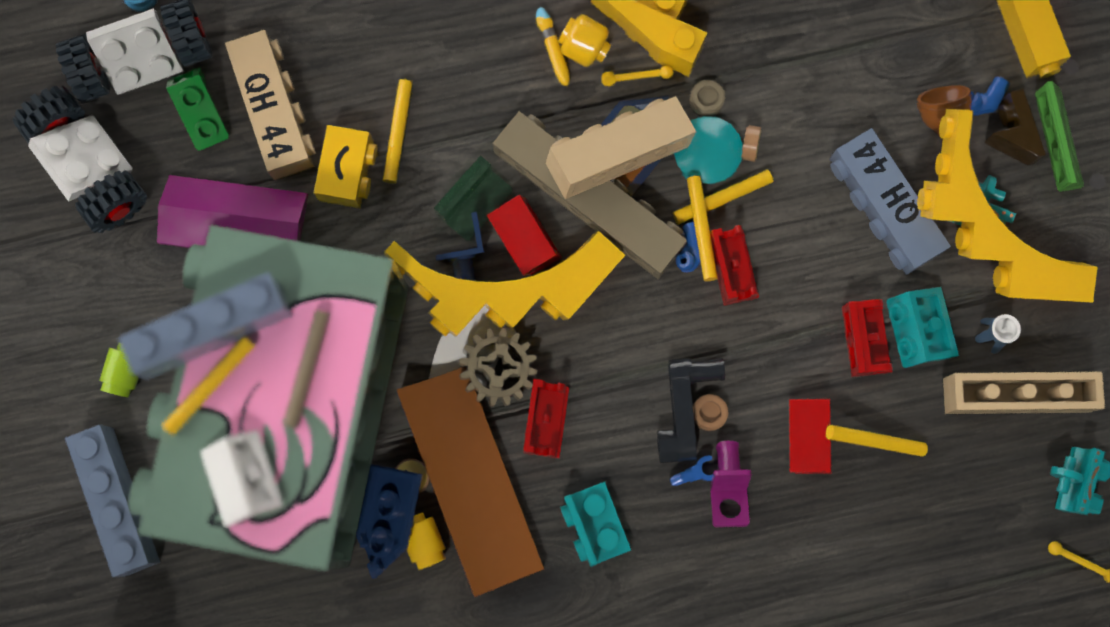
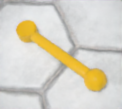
(609, 78)
(1056, 548)

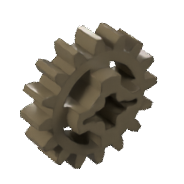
(500, 351)

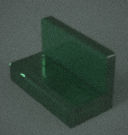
(475, 191)

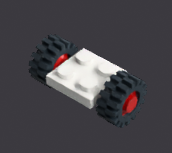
(133, 51)
(80, 158)

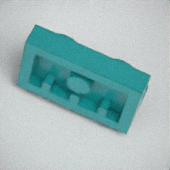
(922, 327)
(596, 524)

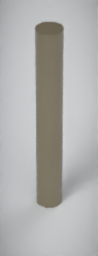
(306, 369)

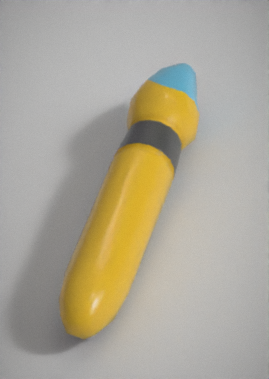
(553, 47)

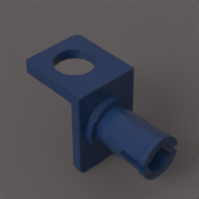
(463, 260)

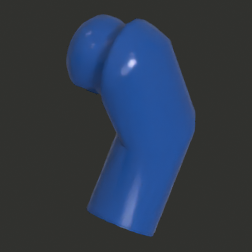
(989, 102)
(689, 257)

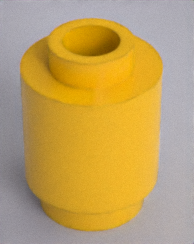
(425, 542)

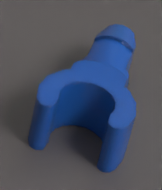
(692, 474)

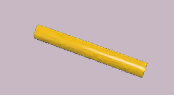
(397, 131)
(726, 195)
(702, 228)
(208, 385)
(876, 440)

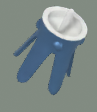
(1002, 330)

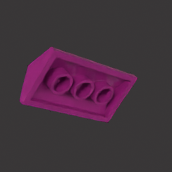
(194, 204)

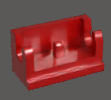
(524, 236)
(733, 266)
(866, 338)
(546, 419)
(807, 435)

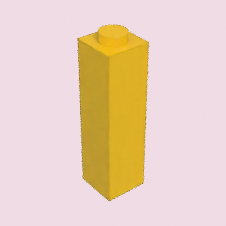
(1035, 36)

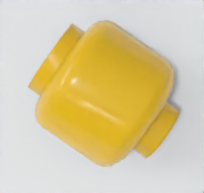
(584, 40)

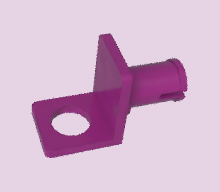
(731, 484)

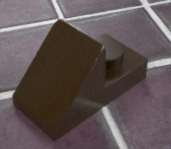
(1022, 137)

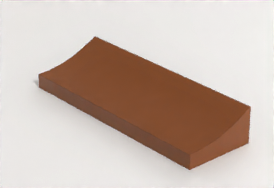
(470, 482)

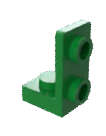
(197, 109)

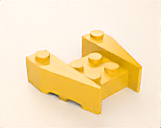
(658, 30)

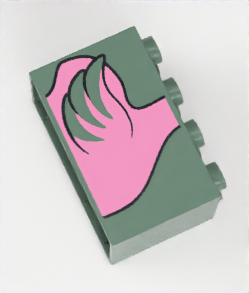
(324, 461)

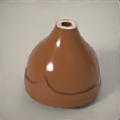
(934, 102)

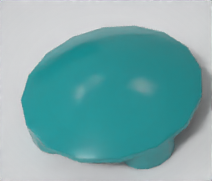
(712, 152)

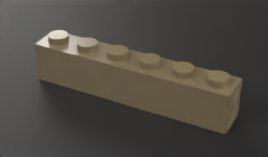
(603, 208)

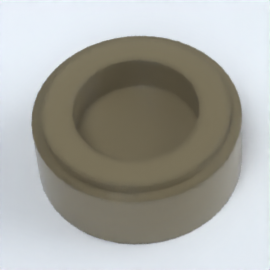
(707, 98)

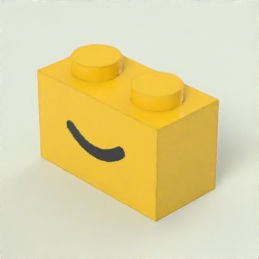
(345, 166)

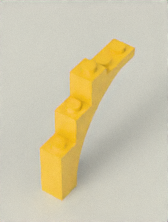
(982, 234)
(560, 287)

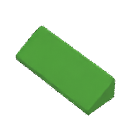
(1058, 137)

